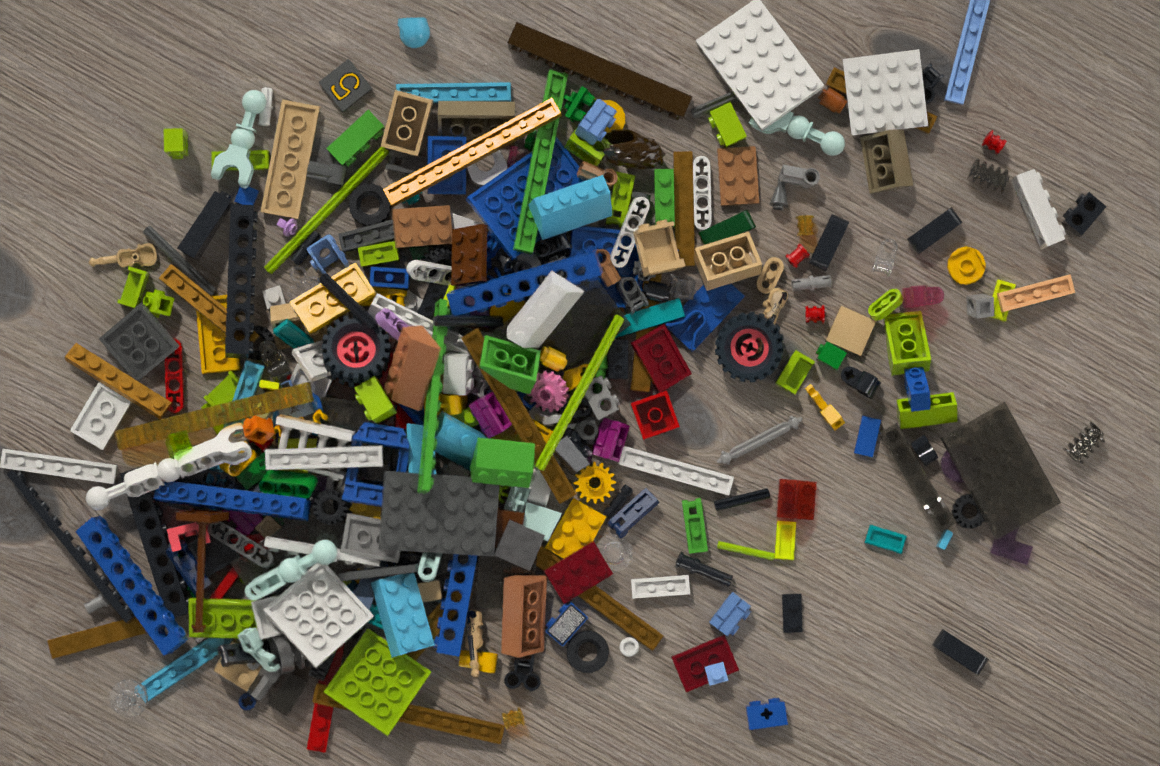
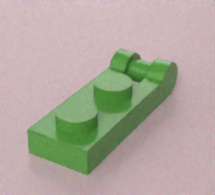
(694, 526)

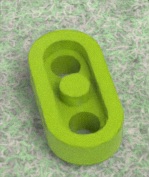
(885, 304)

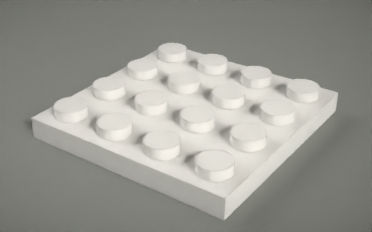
(885, 92)
(318, 613)

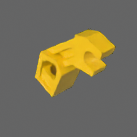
(828, 412)

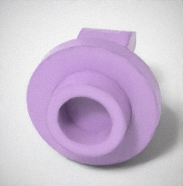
(289, 227)

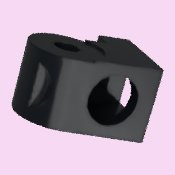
(923, 450)

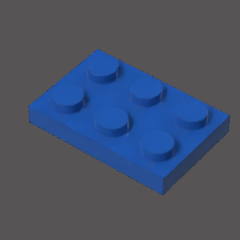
(438, 147)

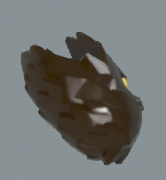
(633, 150)

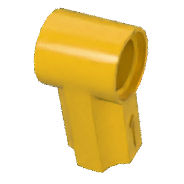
(486, 660)

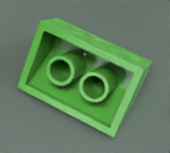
(502, 462)

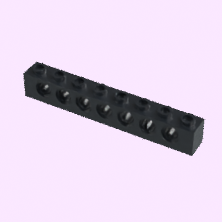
(238, 215)
(153, 554)

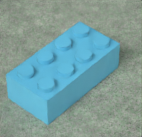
(402, 614)

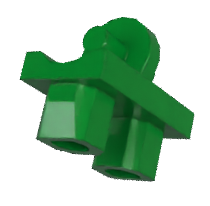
(576, 102)

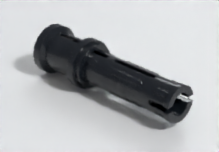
(694, 566)

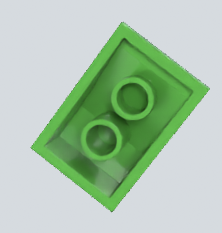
(510, 363)

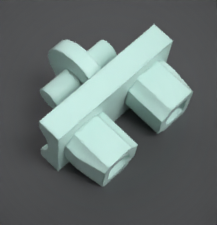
(517, 499)

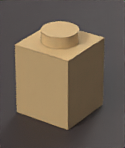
(430, 590)

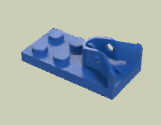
(704, 314)

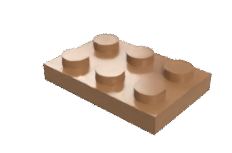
(738, 176)
(422, 226)

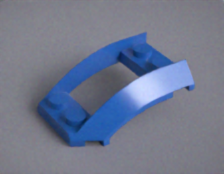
(377, 435)

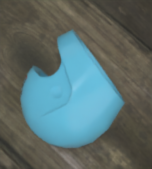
(414, 31)

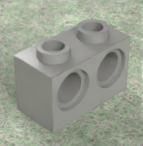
(596, 399)

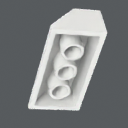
(1038, 209)
(543, 311)

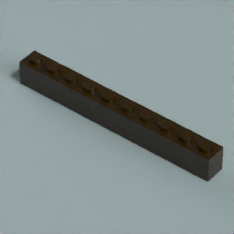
(599, 70)

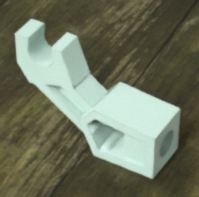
(253, 645)

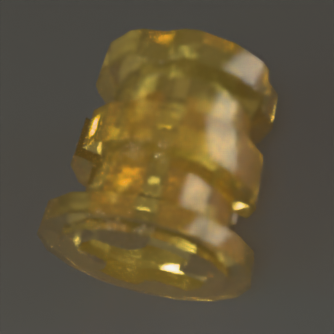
(805, 225)
(513, 718)

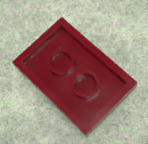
(661, 358)
(578, 572)
(691, 662)

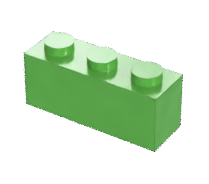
(356, 139)
(664, 195)

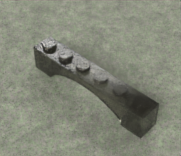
(917, 479)

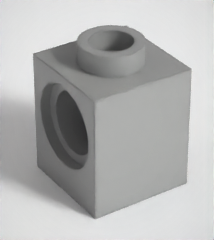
(980, 306)

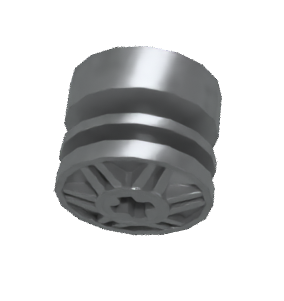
(287, 654)

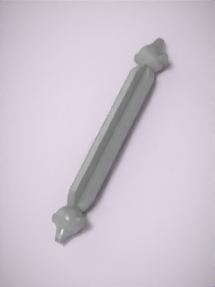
(759, 440)

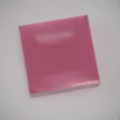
(512, 156)

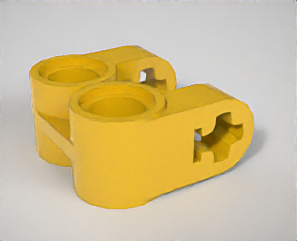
(451, 403)

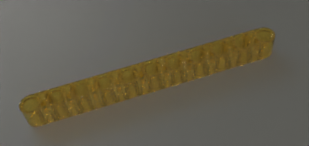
(215, 415)

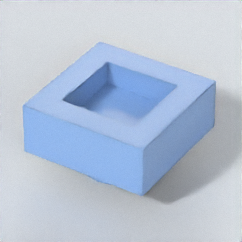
(716, 673)

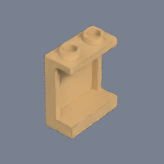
(657, 248)

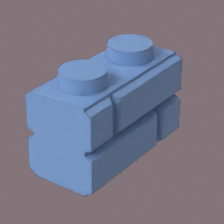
(596, 121)
(730, 614)

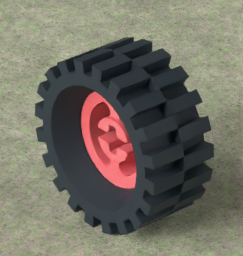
(335, 353)
(741, 364)

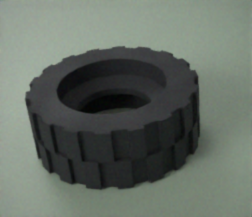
(355, 205)
(587, 666)

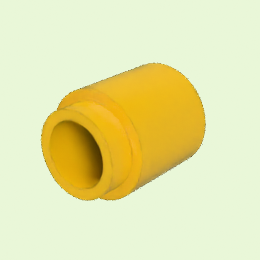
(553, 358)

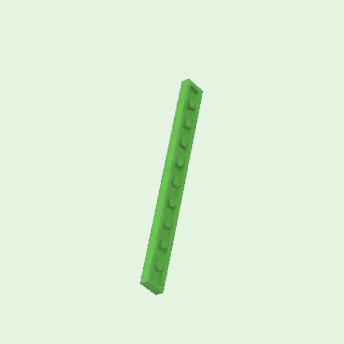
(539, 165)
(432, 406)

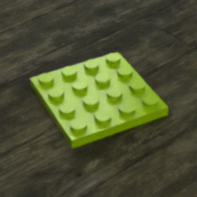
(376, 684)

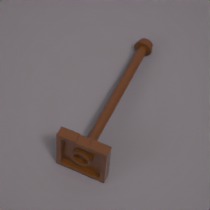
(202, 518)

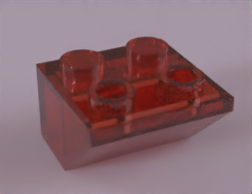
(795, 499)

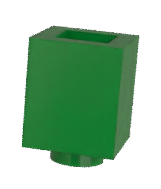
(830, 355)

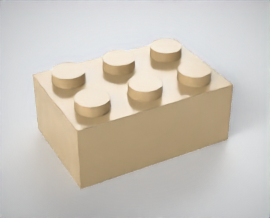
(407, 123)
(727, 261)

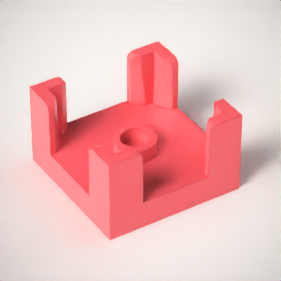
(176, 534)

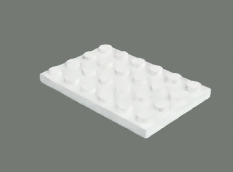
(760, 64)

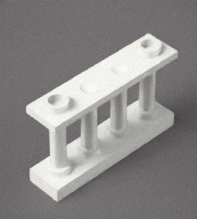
(324, 432)

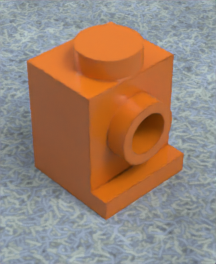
(258, 429)

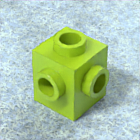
(158, 303)

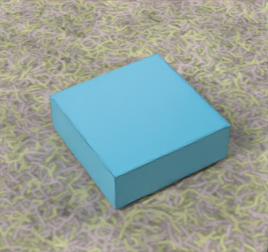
(944, 539)

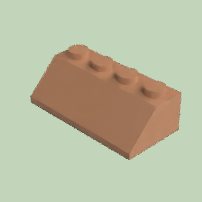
(412, 367)
(523, 615)

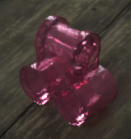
(921, 296)

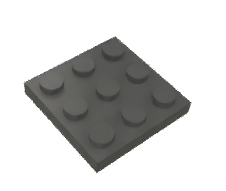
(139, 342)

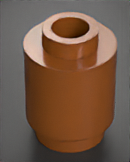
(832, 100)

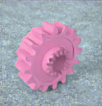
(549, 391)

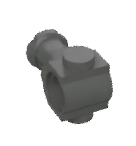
(579, 428)

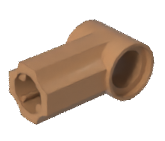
(588, 171)
(610, 274)

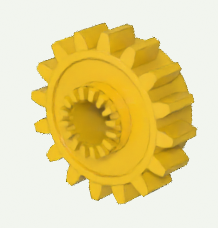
(605, 482)

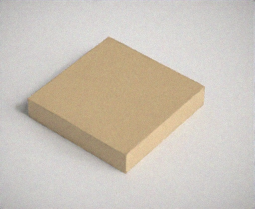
(850, 331)

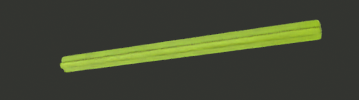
(326, 210)
(579, 392)

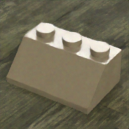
(886, 161)

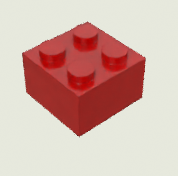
(654, 415)

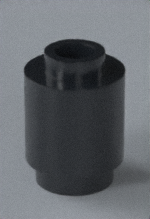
(656, 291)

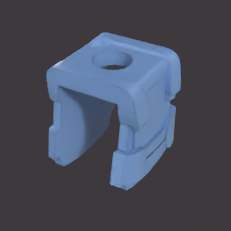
(335, 253)

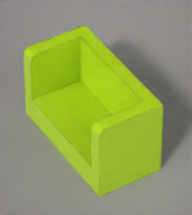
(378, 254)
(134, 287)
(794, 372)
(224, 391)

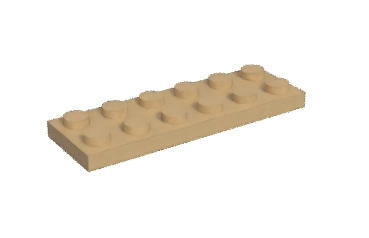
(290, 159)

